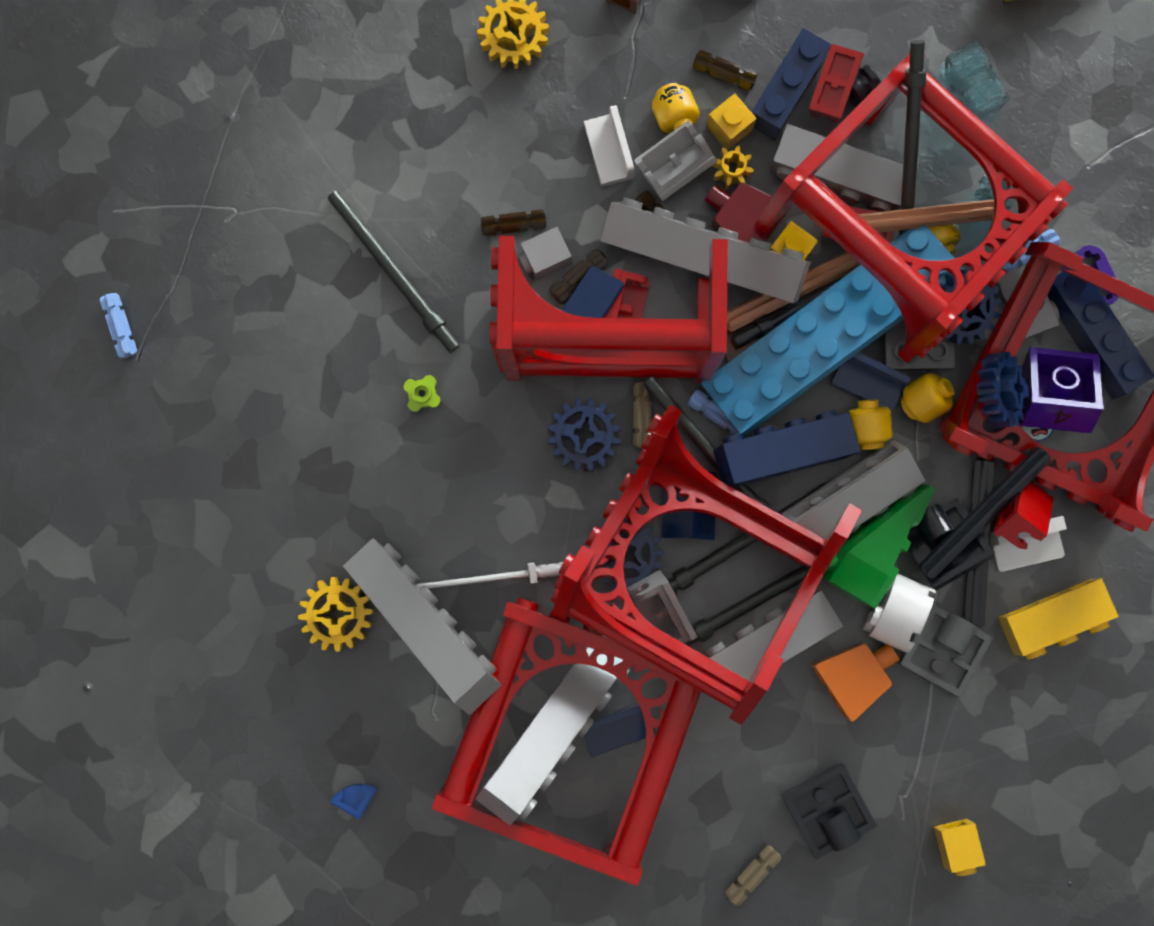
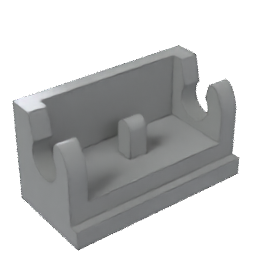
(675, 160)
(661, 607)

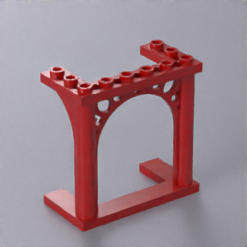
(926, 308)
(545, 341)
(673, 468)
(1122, 488)
(520, 629)

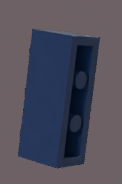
(790, 83)

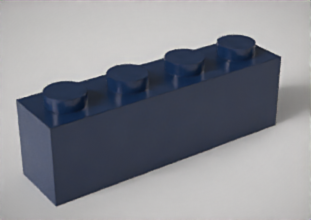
(1099, 332)
(786, 450)

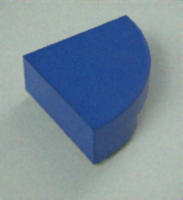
(354, 799)

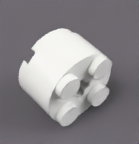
(900, 613)

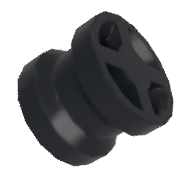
(864, 84)

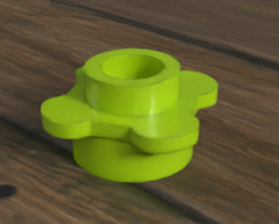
(430, 398)

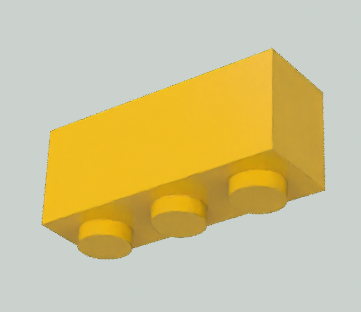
(1058, 618)

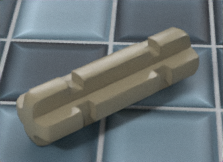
(641, 414)
(753, 875)

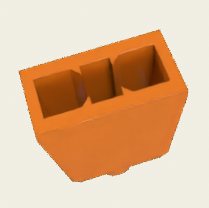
(855, 677)

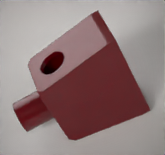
(740, 211)

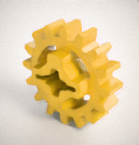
(502, 38)
(336, 631)

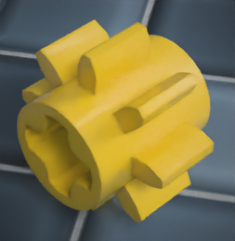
(723, 165)

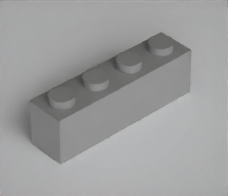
(849, 172)
(867, 485)
(750, 642)

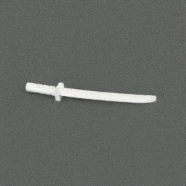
(533, 573)

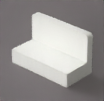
(609, 148)
(1011, 557)

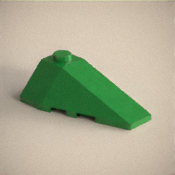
(867, 559)

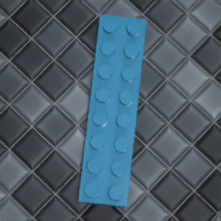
(814, 340)

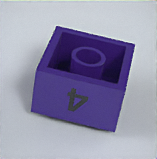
(1062, 390)

